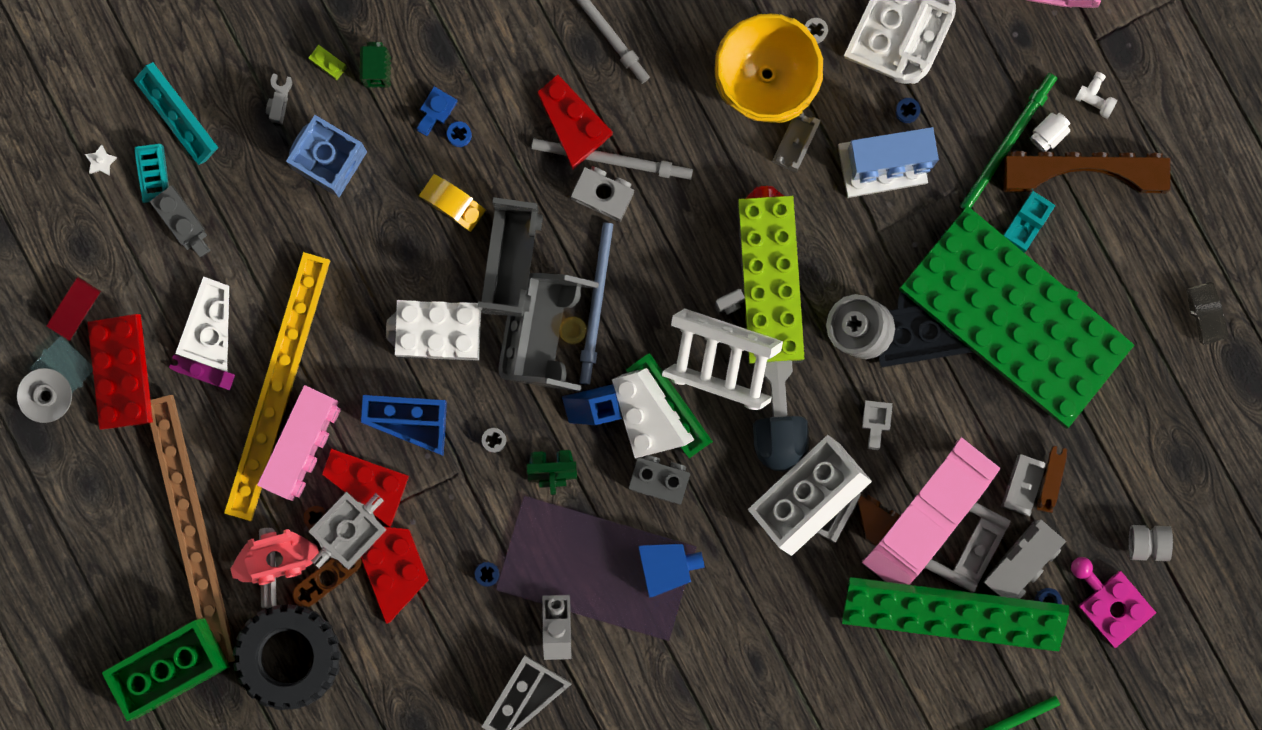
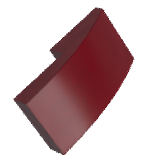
(73, 308)

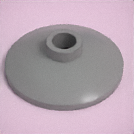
(31, 390)

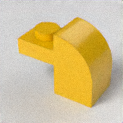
(452, 202)

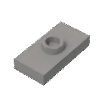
(730, 302)

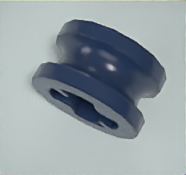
(910, 118)
(495, 574)

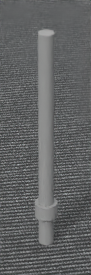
(628, 58)
(664, 169)

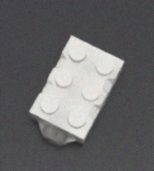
(435, 330)

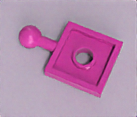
(1098, 604)

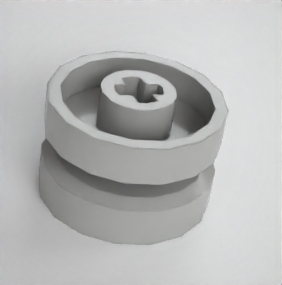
(865, 341)

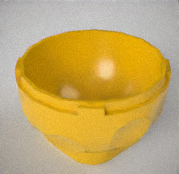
(774, 45)

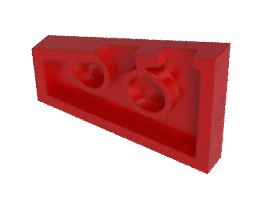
(573, 120)
(364, 479)

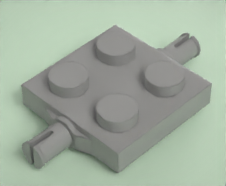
(347, 530)

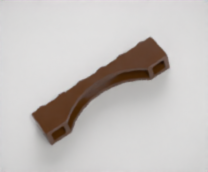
(1143, 174)

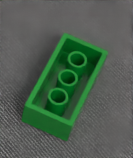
(165, 669)

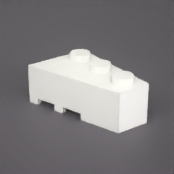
(647, 415)

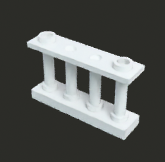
(738, 340)

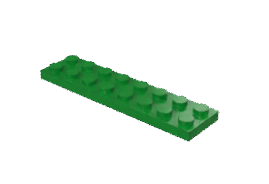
(955, 614)

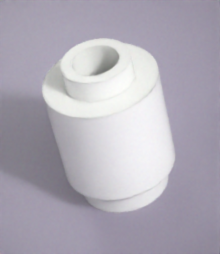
(1050, 132)

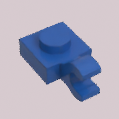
(437, 108)

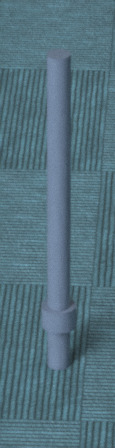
(588, 355)

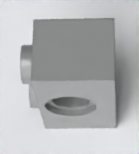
(615, 205)

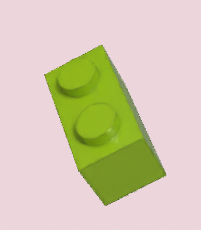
(327, 62)

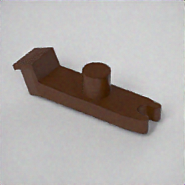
(1052, 480)

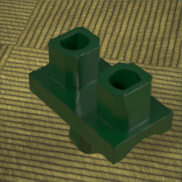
(551, 474)

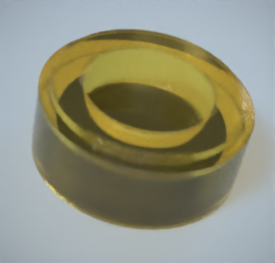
(572, 330)

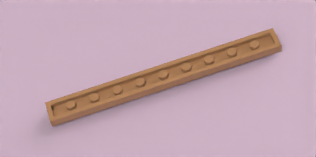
(189, 521)

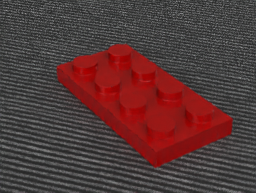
(120, 372)

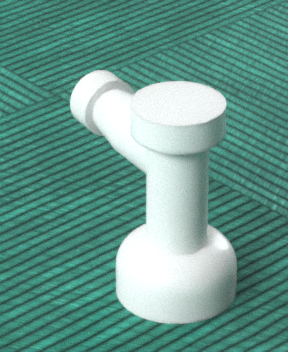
(1089, 96)

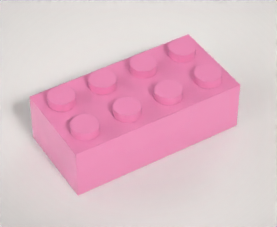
(299, 443)

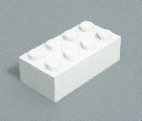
(809, 495)

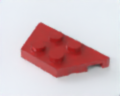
(394, 570)

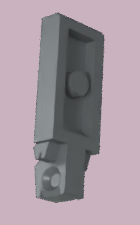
(181, 220)

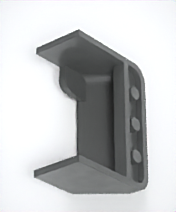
(510, 258)
(532, 340)

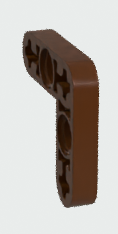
(341, 573)

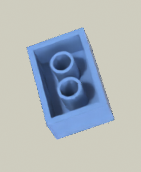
(893, 155)

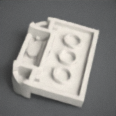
(901, 37)

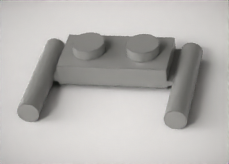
(976, 552)

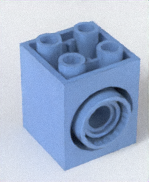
(326, 155)

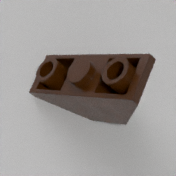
(874, 520)

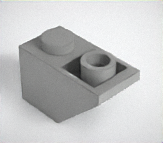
(556, 627)

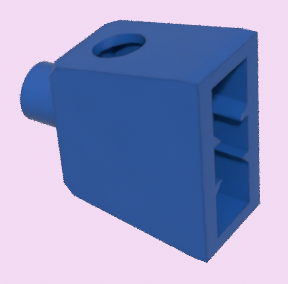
(667, 566)

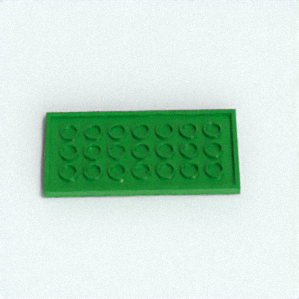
(1016, 317)

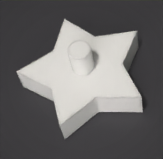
(100, 161)

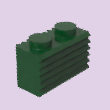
(375, 65)

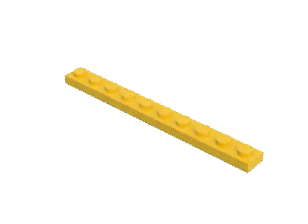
(277, 385)

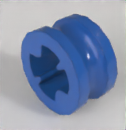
(457, 142)

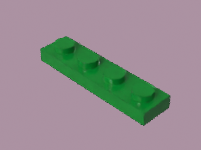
(687, 418)

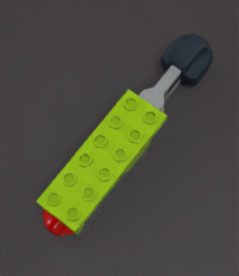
(773, 310)

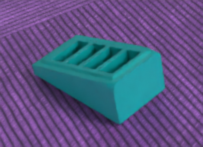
(162, 171)

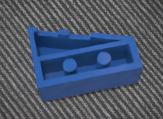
(409, 419)

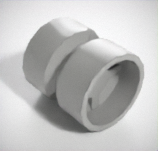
(1153, 543)

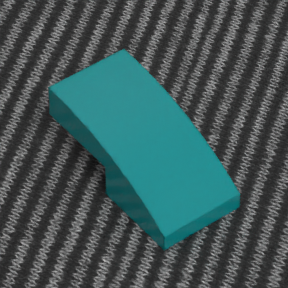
(1029, 221)

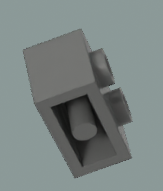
(659, 480)

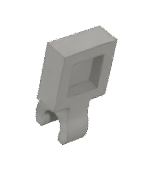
(277, 106)
(877, 419)

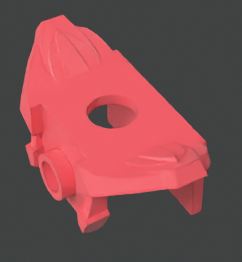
(252, 563)

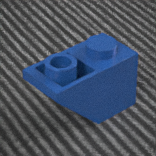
(593, 406)

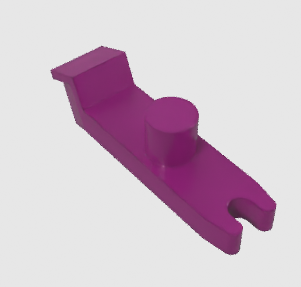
(203, 372)

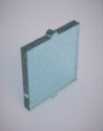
(65, 360)

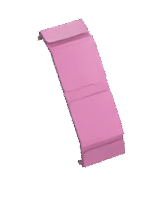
(932, 515)

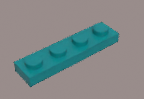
(175, 113)

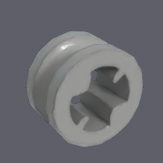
(815, 22)
(490, 432)

